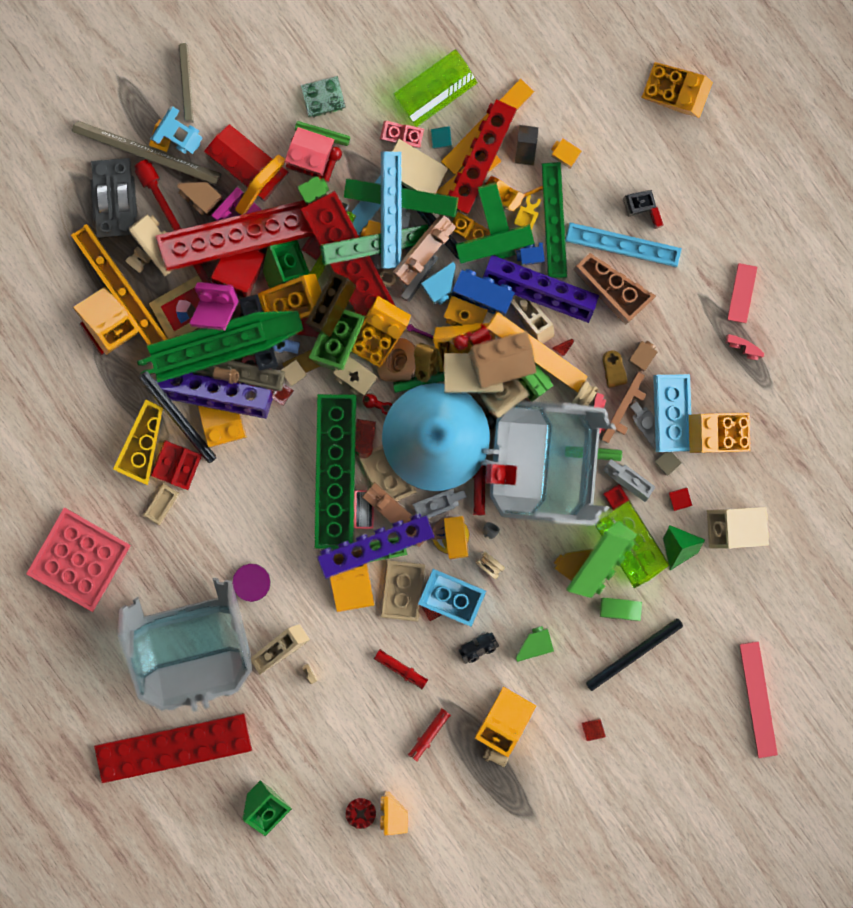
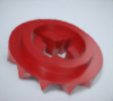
(370, 813)

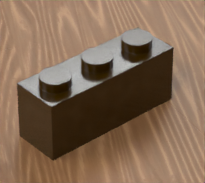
(331, 304)

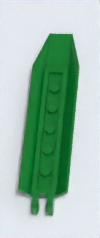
(215, 346)

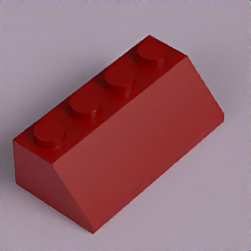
(242, 159)

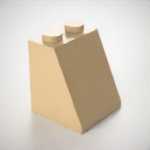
(737, 527)

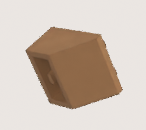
(202, 194)

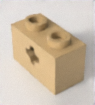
(366, 377)

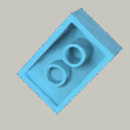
(452, 597)

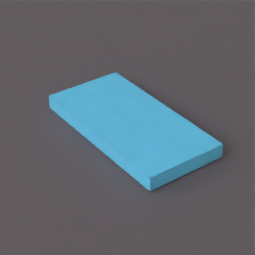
(671, 412)

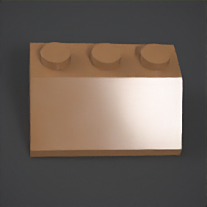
(503, 359)

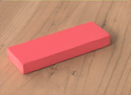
(742, 293)

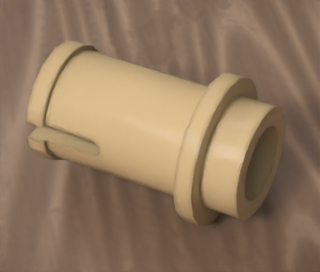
(495, 756)

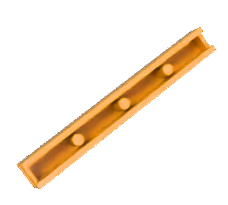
(118, 284)

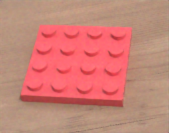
(78, 559)

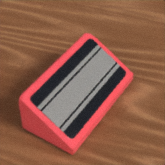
(362, 511)

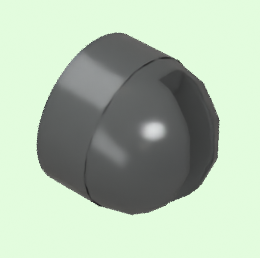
(490, 530)

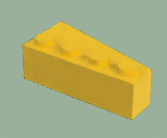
(139, 448)

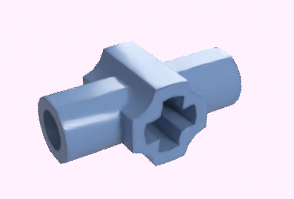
(290, 346)

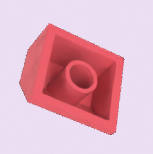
(309, 151)

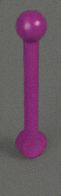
(410, 328)

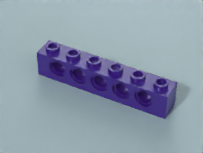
(542, 289)
(219, 400)
(423, 533)

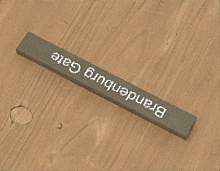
(146, 152)

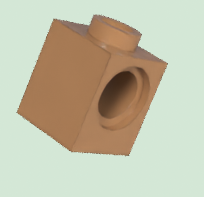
(643, 355)

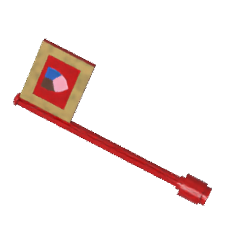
(177, 306)

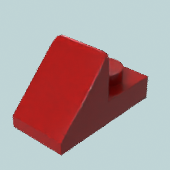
(501, 474)

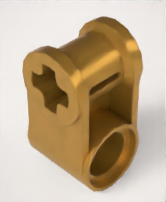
(426, 361)
(615, 373)

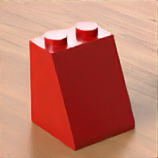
(239, 271)

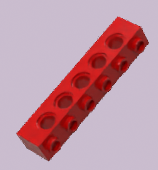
(506, 114)

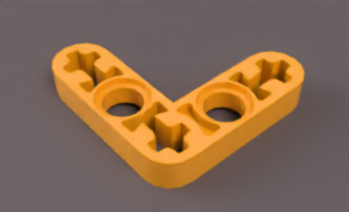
(258, 183)

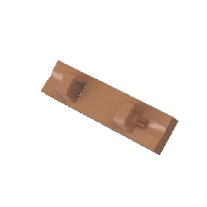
(424, 249)
(631, 392)
(389, 507)

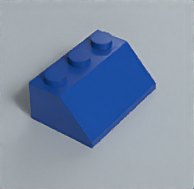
(483, 292)

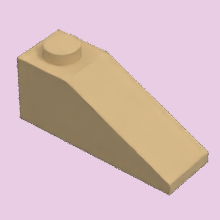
(533, 319)
(279, 648)

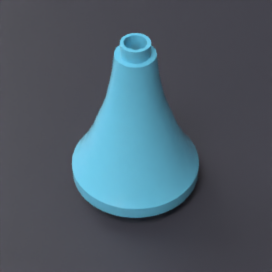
(430, 464)

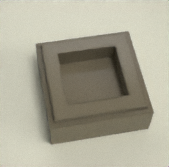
(668, 462)

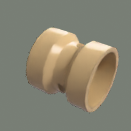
(137, 264)

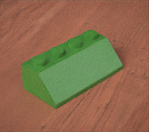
(603, 560)

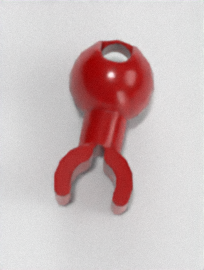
(373, 402)

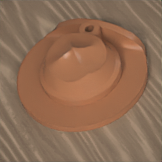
(399, 363)

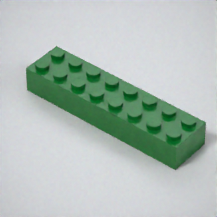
(335, 470)

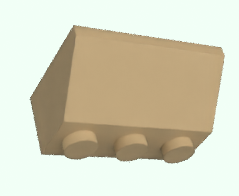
(145, 233)

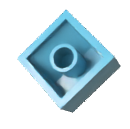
(439, 285)

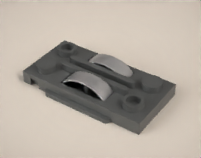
(113, 197)

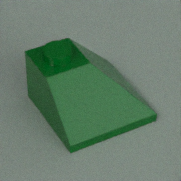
(284, 263)
(264, 808)

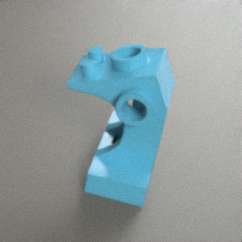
(168, 128)

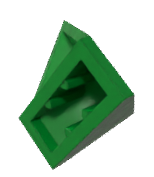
(680, 546)

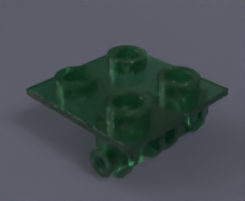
(323, 96)

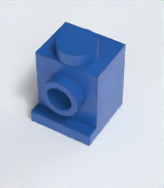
(531, 254)

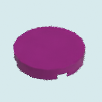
(251, 582)

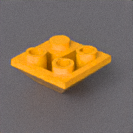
(395, 815)

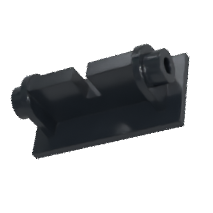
(487, 645)

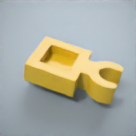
(527, 215)

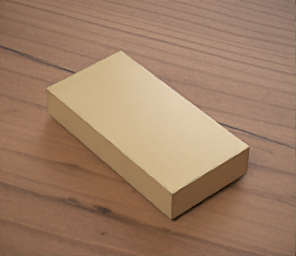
(161, 504)

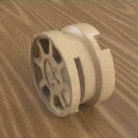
(585, 394)
(490, 562)

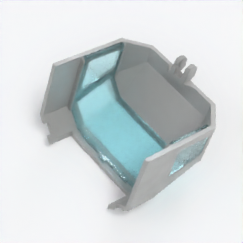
(554, 462)
(186, 651)

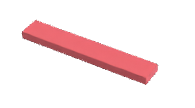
(758, 699)

